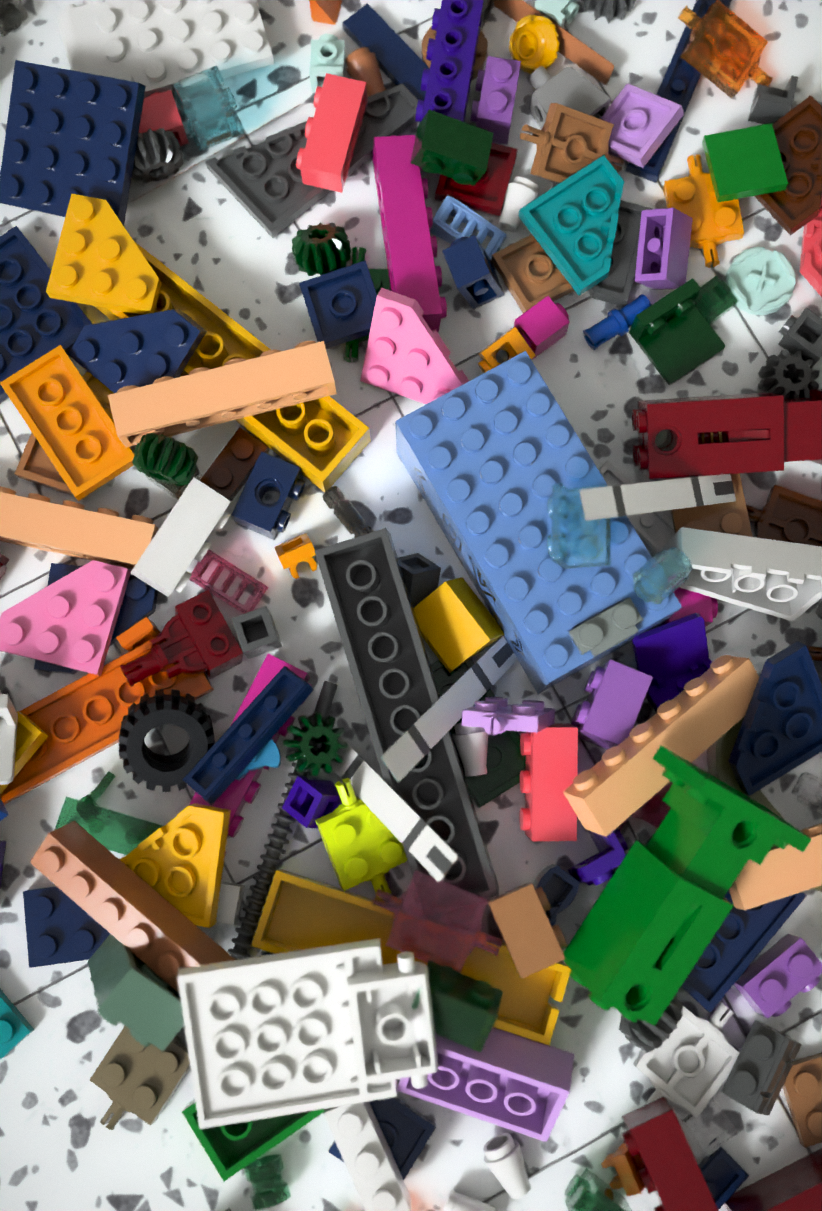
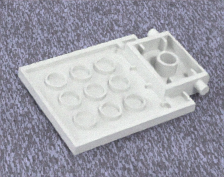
(164, 39)
(305, 1031)

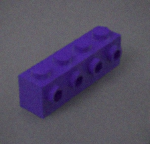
(451, 58)

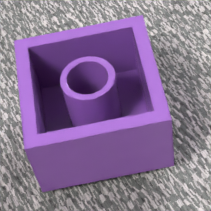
(612, 704)

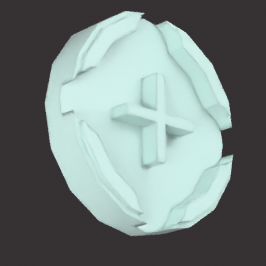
(761, 280)

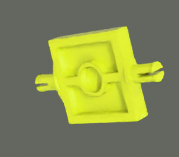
(359, 842)

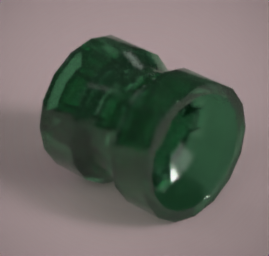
(267, 1182)

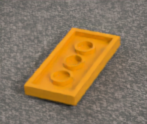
(68, 422)

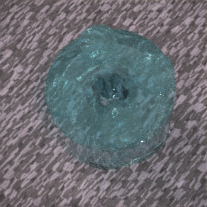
(207, 108)

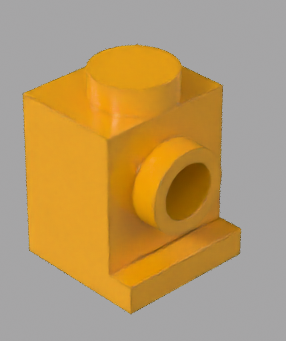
(510, 342)

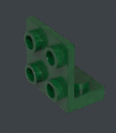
(676, 334)

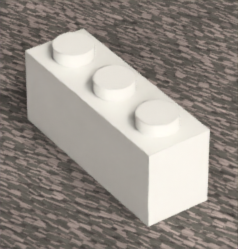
(182, 538)
(368, 1157)

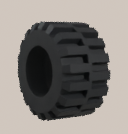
(156, 711)

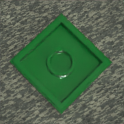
(744, 162)

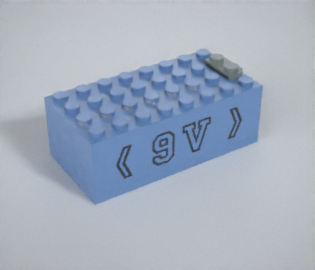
(487, 473)

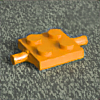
(712, 221)

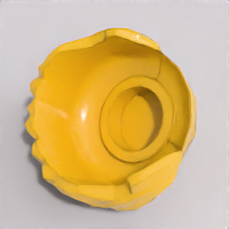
(534, 43)

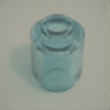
(662, 575)

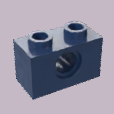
(473, 271)
(269, 475)

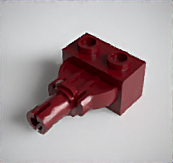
(190, 644)

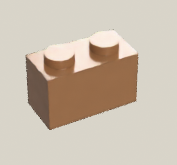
(527, 929)

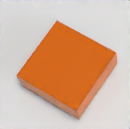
(138, 634)

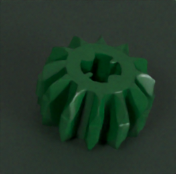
(321, 249)
(165, 459)
(315, 729)

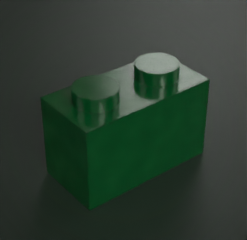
(451, 148)

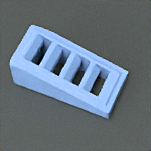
(464, 214)

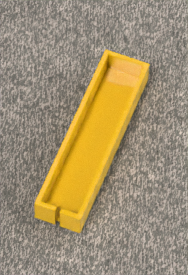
(317, 915)

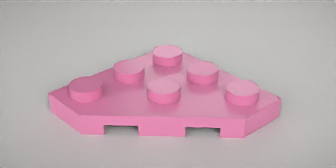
(405, 352)
(69, 619)

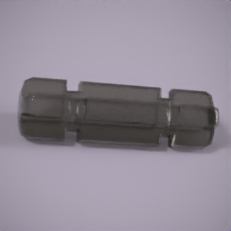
(346, 512)

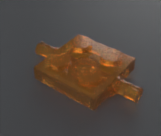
(724, 48)

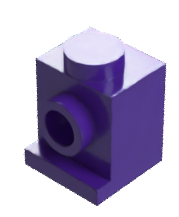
(311, 800)

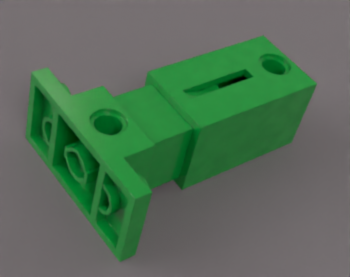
(672, 892)

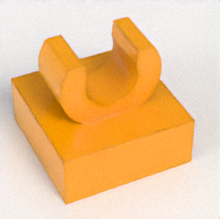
(296, 551)

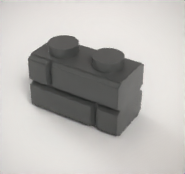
(761, 1068)

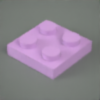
(640, 124)

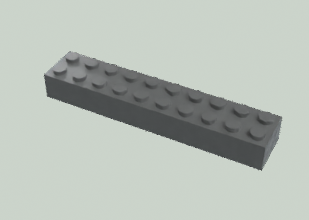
(396, 690)

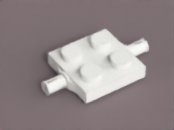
(690, 1062)

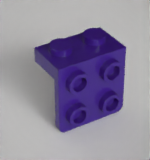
(672, 656)
(600, 866)

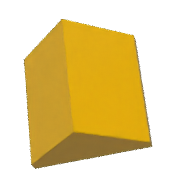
(456, 623)

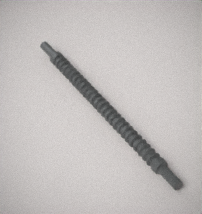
(275, 847)

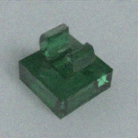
(715, 300)

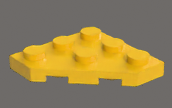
(101, 262)
(186, 861)

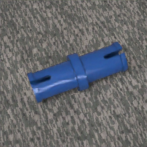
(616, 322)

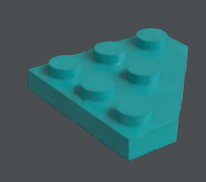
(579, 223)

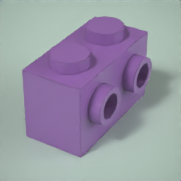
(497, 99)
(663, 248)
(779, 976)

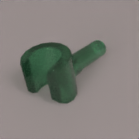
(99, 790)

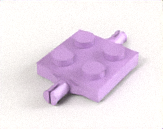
(498, 716)

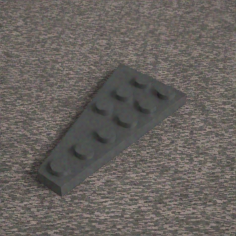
(266, 174)

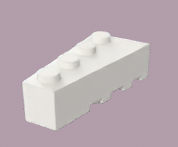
(752, 571)

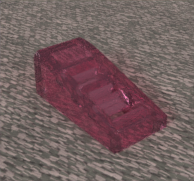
(220, 593)

